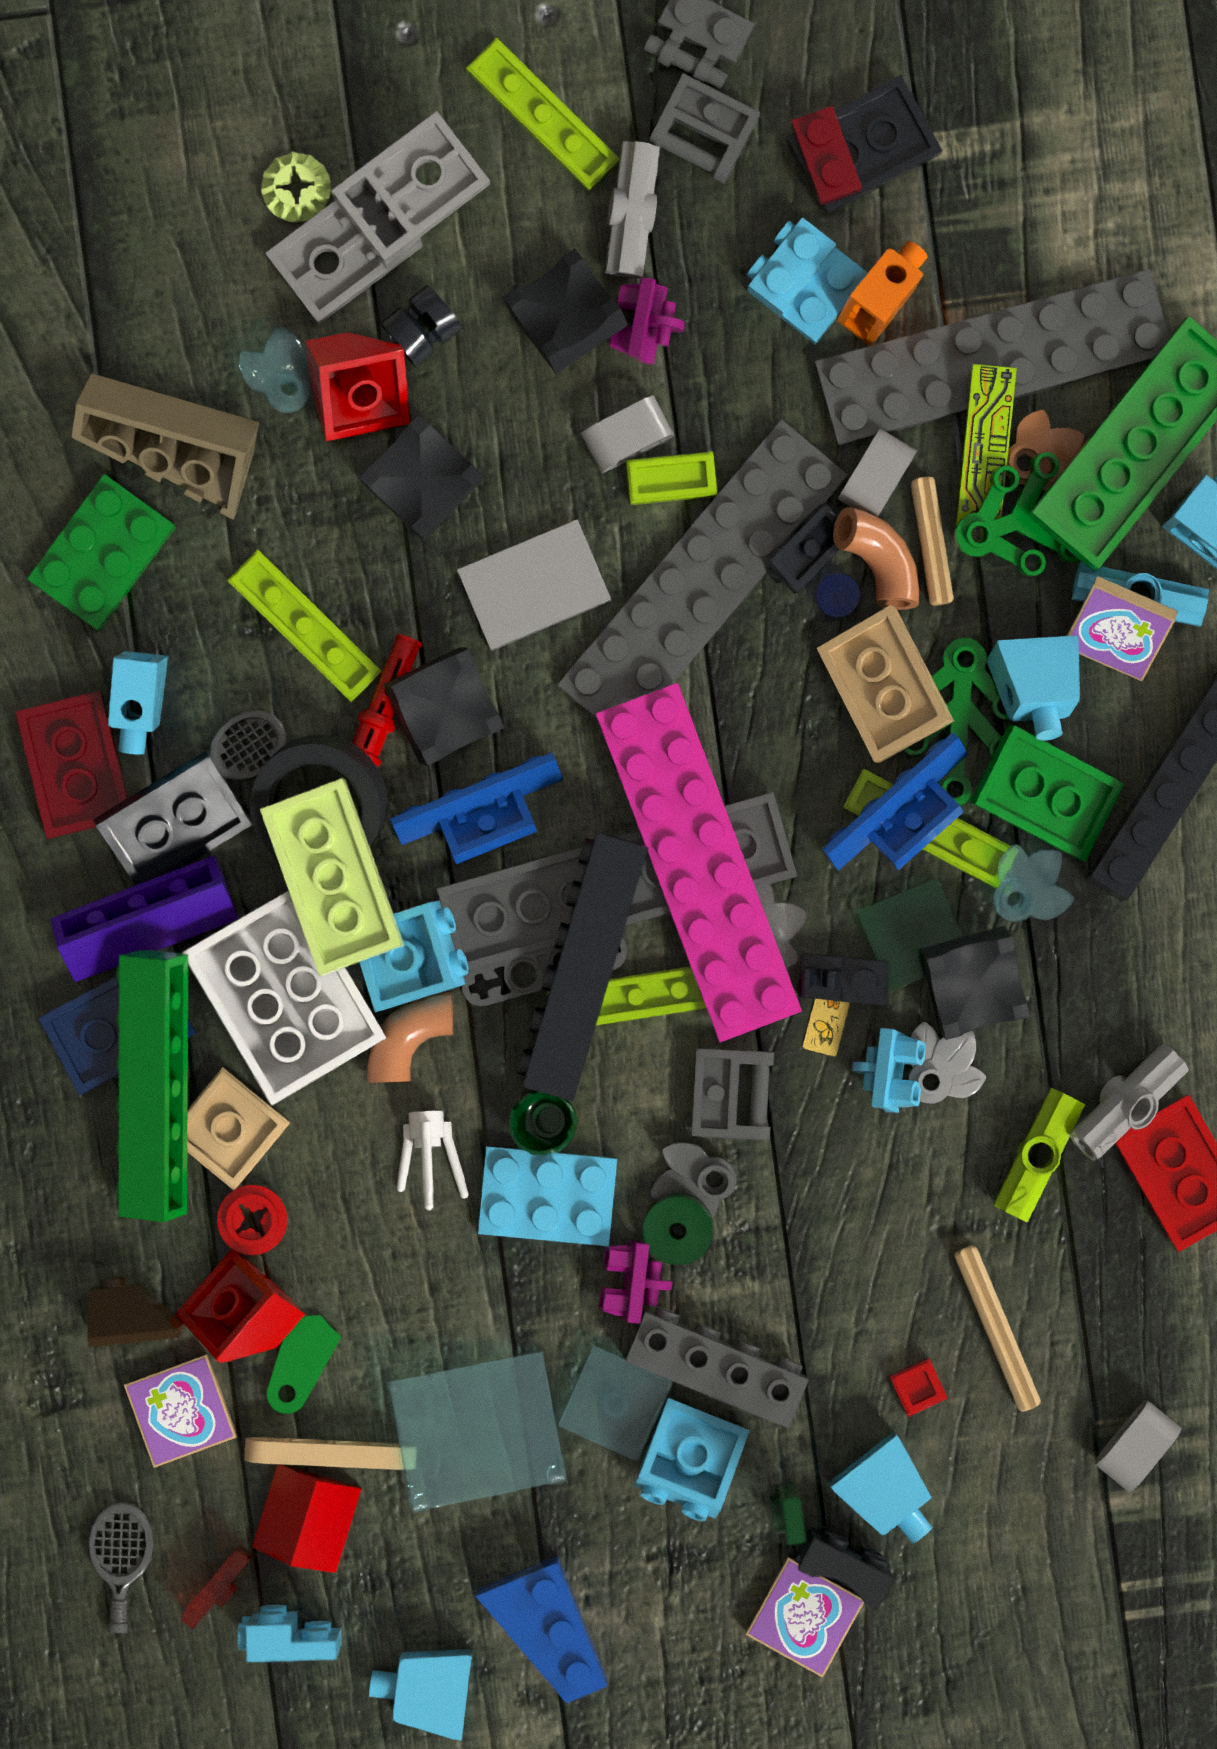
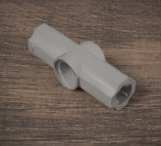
(632, 209)
(1128, 1102)

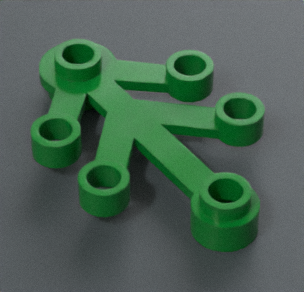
(1015, 521)
(963, 709)

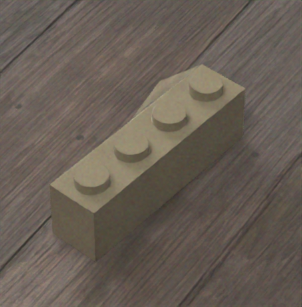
(169, 439)

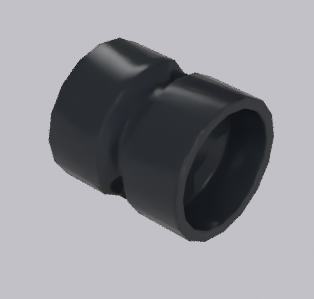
(406, 331)

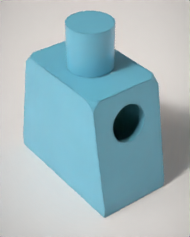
(139, 679)
(1037, 680)
(885, 1489)
(428, 1690)

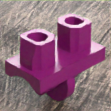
(651, 323)
(628, 1301)

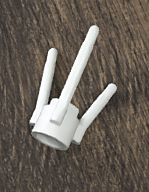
(426, 1130)

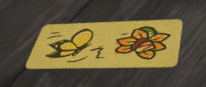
(826, 1026)

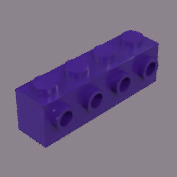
(147, 922)

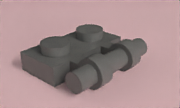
(707, 27)

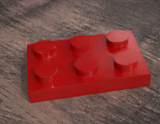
(1176, 1171)

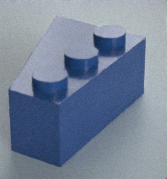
(548, 1627)

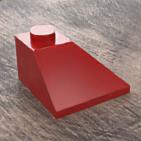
(357, 384)
(239, 1311)

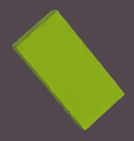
(671, 478)

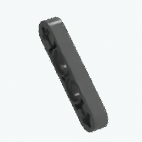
(540, 961)

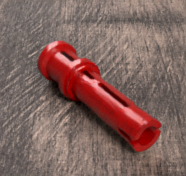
(405, 651)

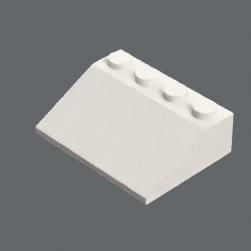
(275, 1003)

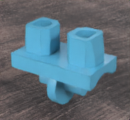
(885, 1070)

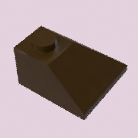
(128, 1315)

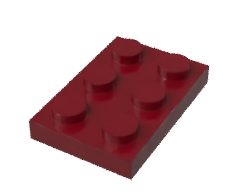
(72, 762)

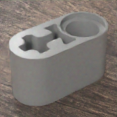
(627, 434)
(877, 473)
(1138, 1446)

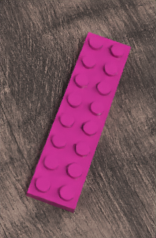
(698, 862)

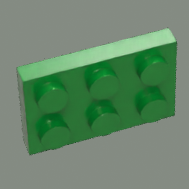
(101, 552)
(1047, 793)

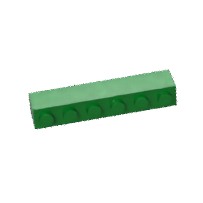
(152, 1085)

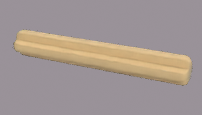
(997, 1328)

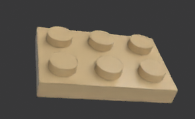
(885, 684)

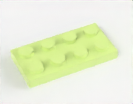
(332, 877)

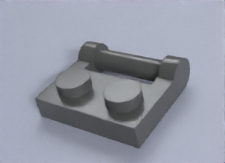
(710, 115)
(717, 1094)

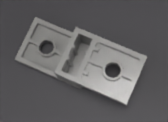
(378, 217)

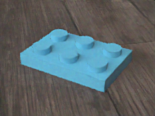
(547, 1196)

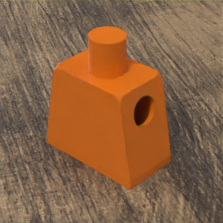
(883, 292)

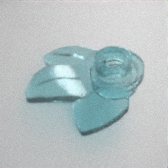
(278, 365)
(1035, 881)

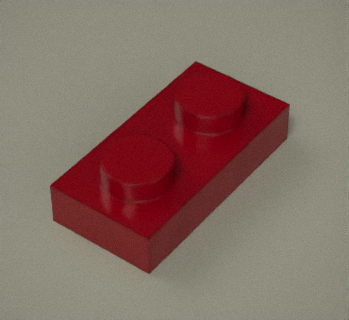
(826, 155)

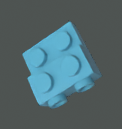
(805, 279)
(421, 966)
(690, 1460)
(275, 1637)

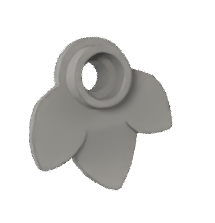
(949, 1062)

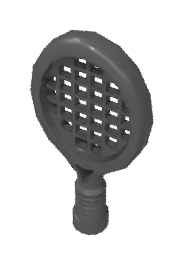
(220, 737)
(118, 1603)

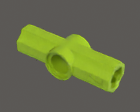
(1024, 1181)

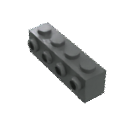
(717, 1368)

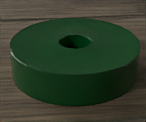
(678, 1248)

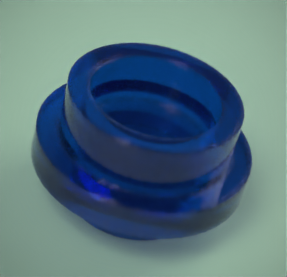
(838, 595)

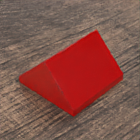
(306, 1519)

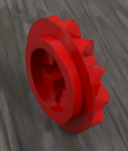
(231, 1216)

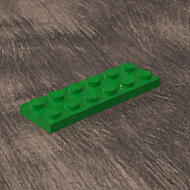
(1134, 448)

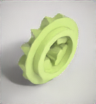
(281, 201)

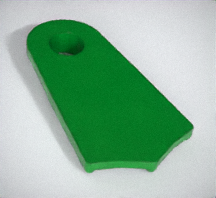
(301, 1361)

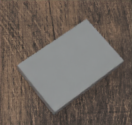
(534, 585)

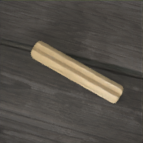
(932, 541)

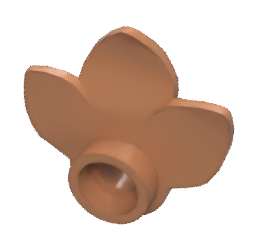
(1037, 437)

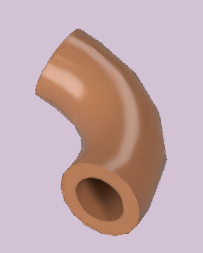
(883, 552)
(404, 1032)

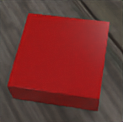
(918, 1387)

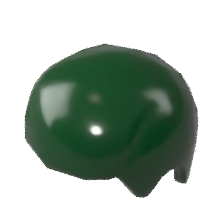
(542, 1123)

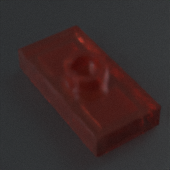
(218, 1588)

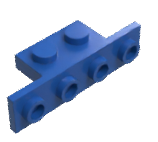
(483, 813)
(906, 814)

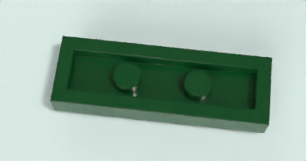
(788, 1513)

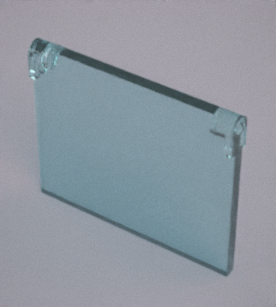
(477, 1431)

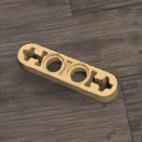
(323, 1453)

